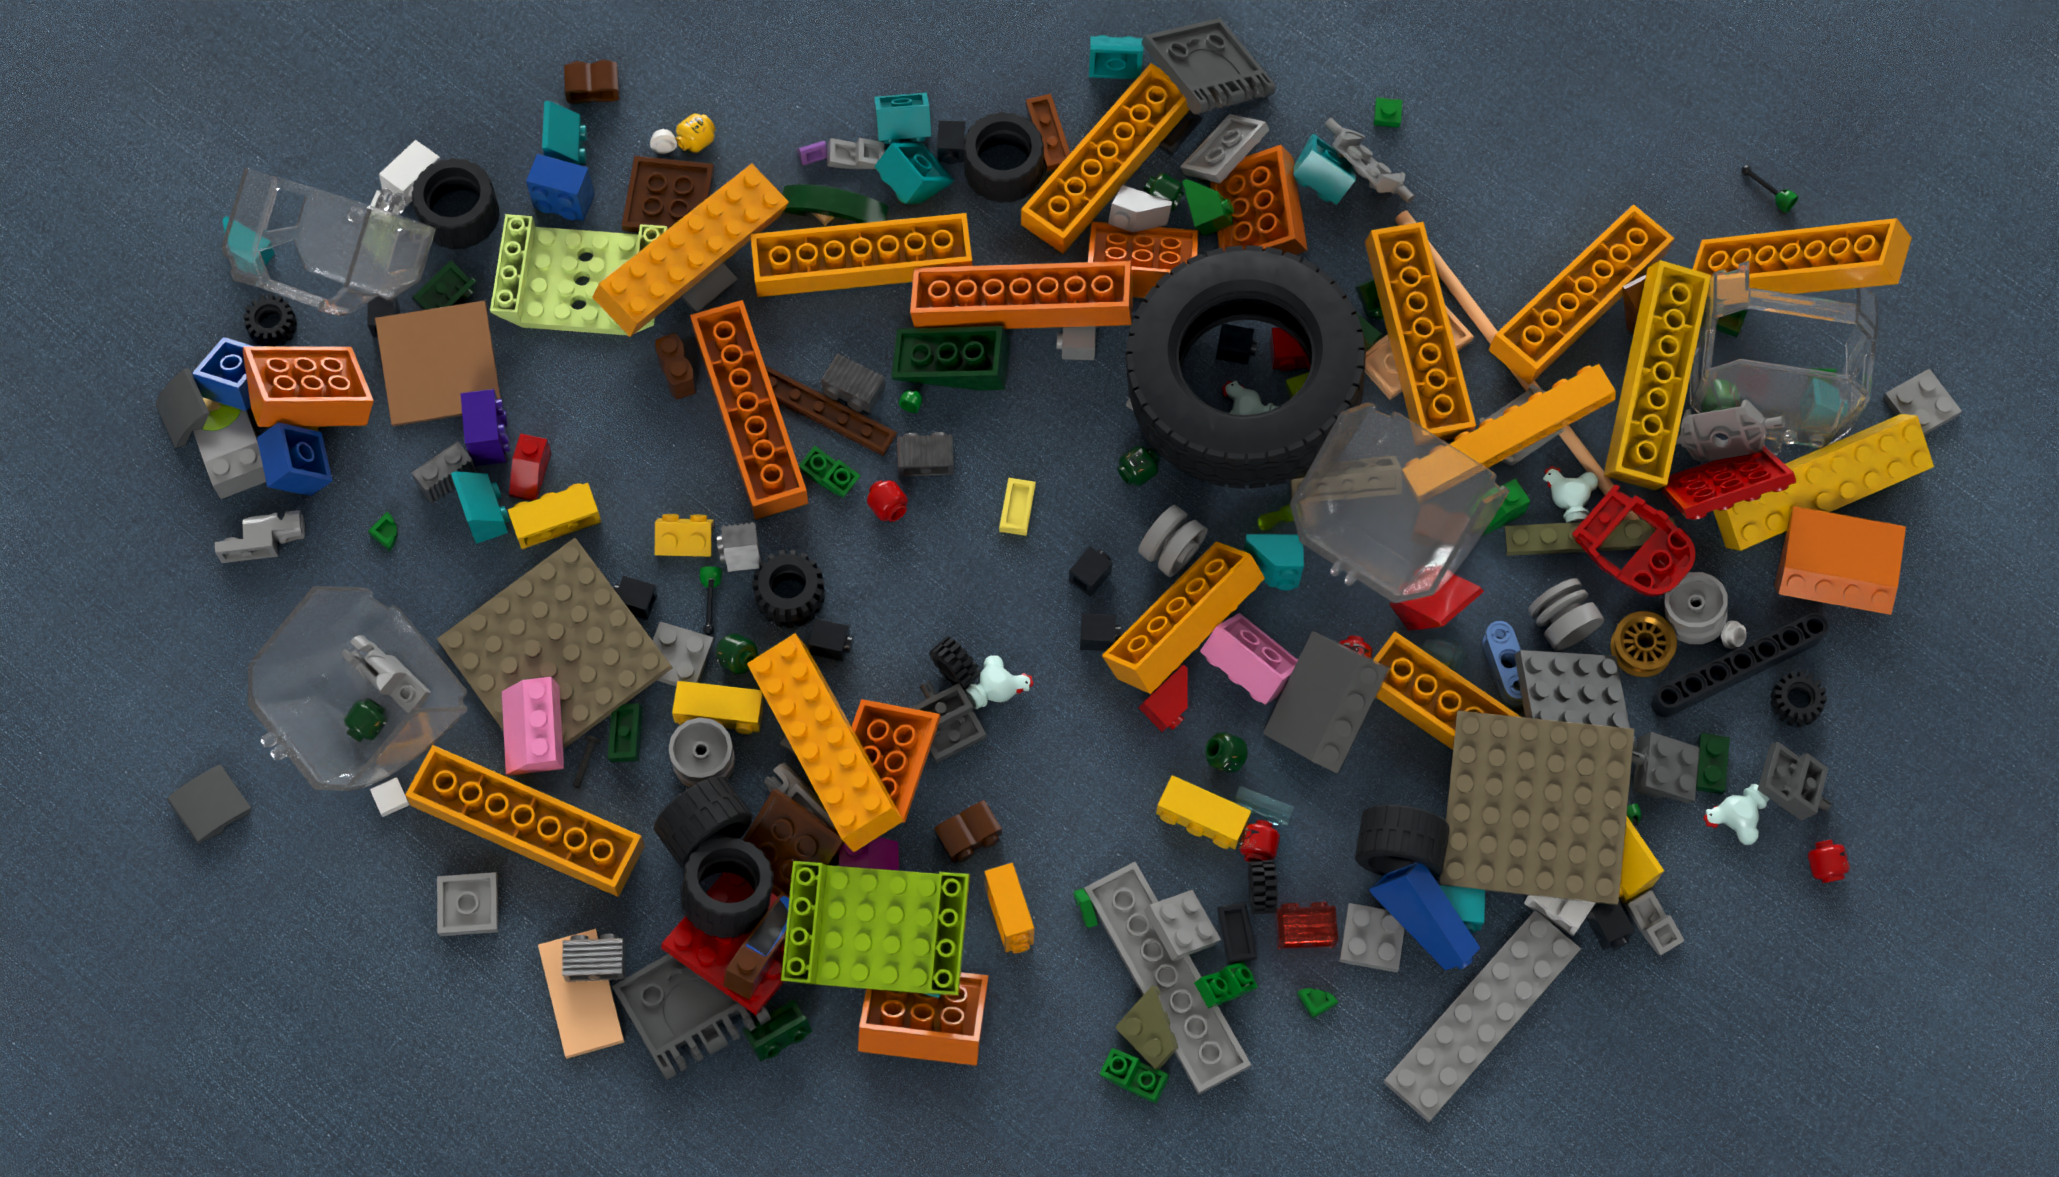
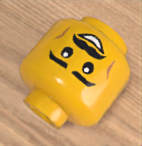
(695, 133)

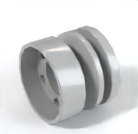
(1564, 612)

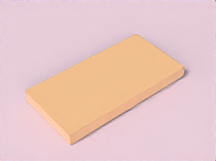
(1381, 364)
(582, 1009)

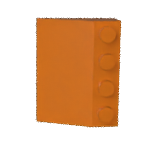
(1263, 203)
(1150, 251)
(306, 386)
(1841, 560)
(897, 746)
(925, 1025)

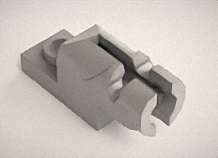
(262, 537)
(386, 674)
(798, 791)

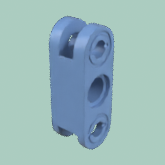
(1501, 645)

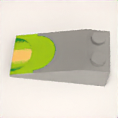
(230, 449)

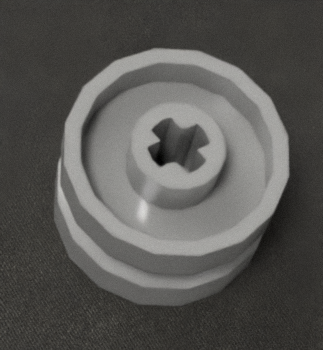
(1172, 540)
(1697, 608)
(697, 738)

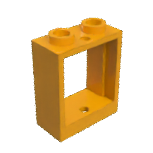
(1009, 908)

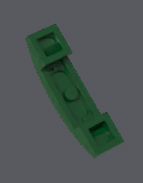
(833, 203)

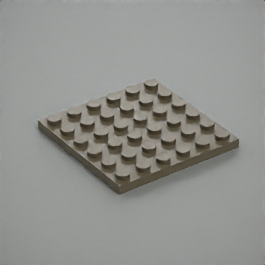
(563, 626)
(1538, 807)

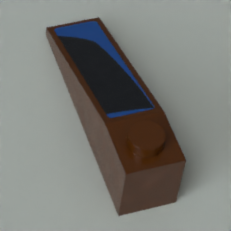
(758, 950)

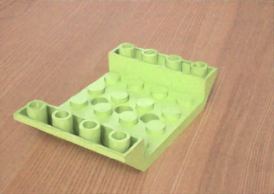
(540, 271)

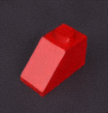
(529, 467)
(1168, 701)

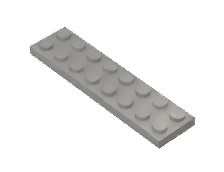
(1481, 1016)
(1202, 1034)

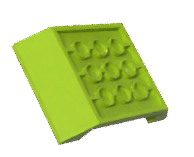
(875, 928)

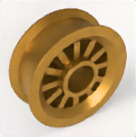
(1659, 652)

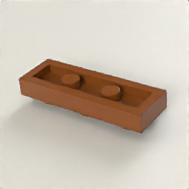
(1045, 117)

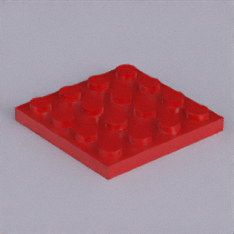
(1726, 482)
(712, 955)

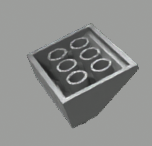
(1326, 701)

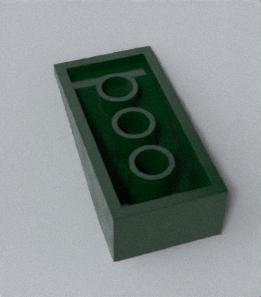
(952, 357)

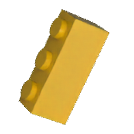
(554, 515)
(727, 705)
(1203, 813)

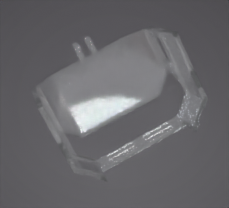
(336, 238)
(1814, 403)

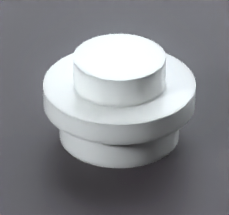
(663, 141)
(1733, 634)

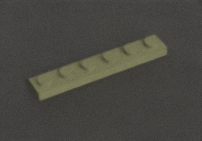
(1558, 538)

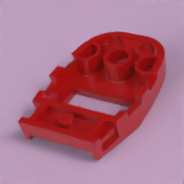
(1661, 559)

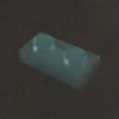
(1274, 810)

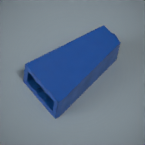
(1426, 914)

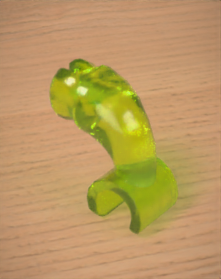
(1268, 520)

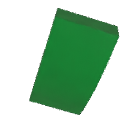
(827, 472)
(1226, 985)
(1134, 1076)

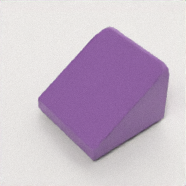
(812, 152)

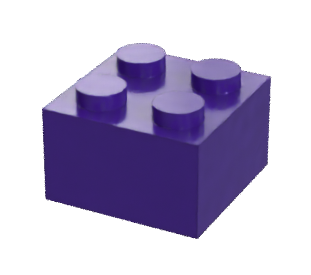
(485, 427)

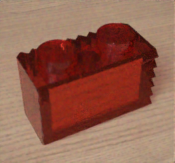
(1306, 926)

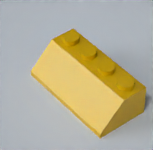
(1639, 865)

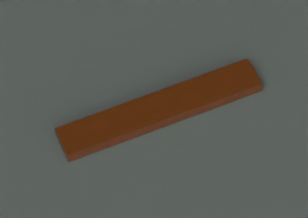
(830, 413)

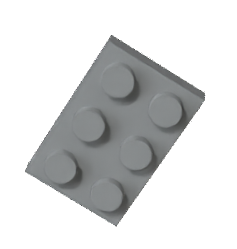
(1224, 148)

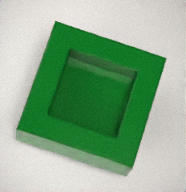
(1387, 112)

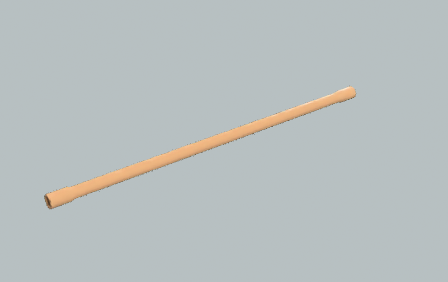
(1489, 332)

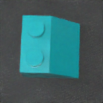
(1115, 57)
(903, 117)
(563, 134)
(1324, 170)
(912, 172)
(480, 505)
(1278, 558)

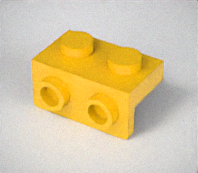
(683, 536)

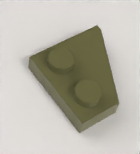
(1149, 1029)

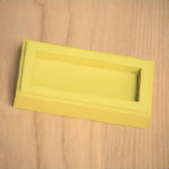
(1017, 506)

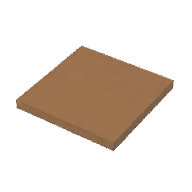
(435, 358)

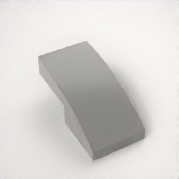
(853, 155)
(1653, 922)

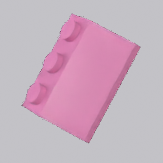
(1250, 658)
(532, 727)

